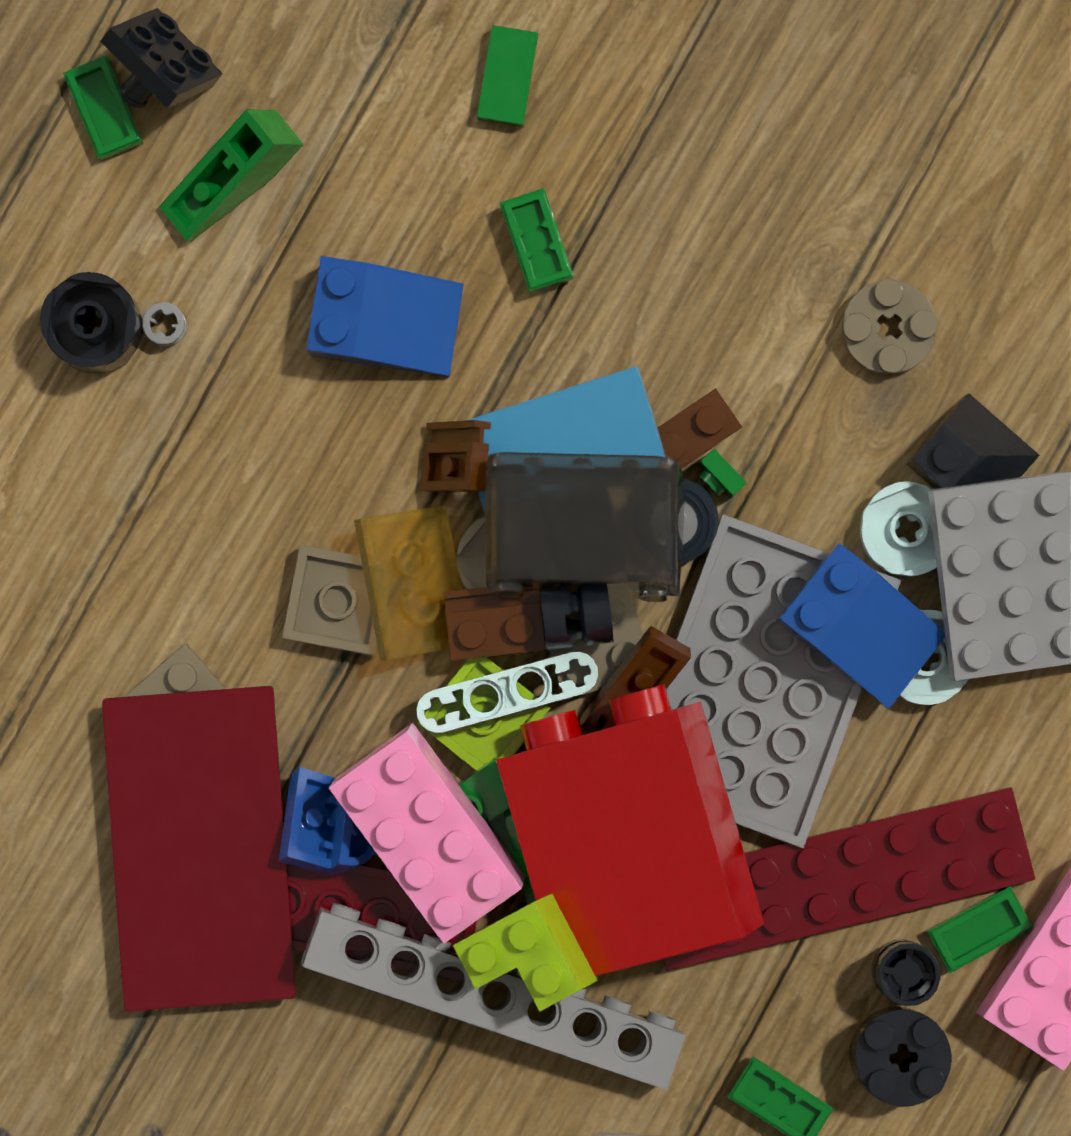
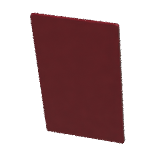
(198, 848)

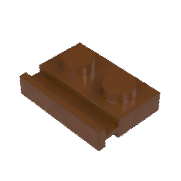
(455, 457)
(493, 625)

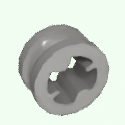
(160, 338)

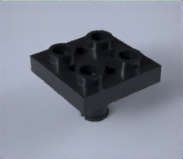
(160, 60)

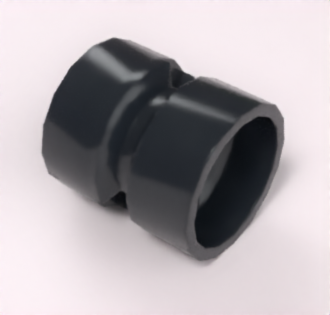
(593, 610)
(905, 972)

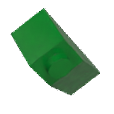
(231, 171)

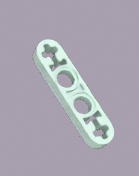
(509, 698)

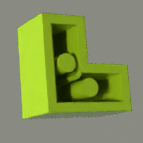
(537, 945)

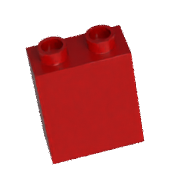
(632, 831)

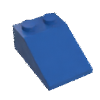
(384, 317)
(862, 625)

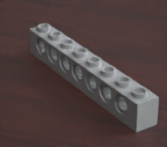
(649, 1063)

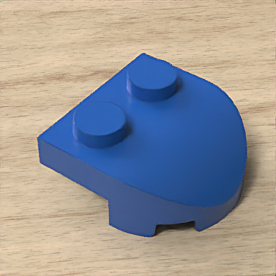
(318, 829)

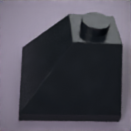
(971, 449)

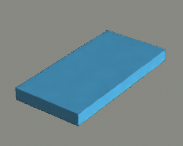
(589, 418)

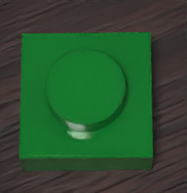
(720, 475)

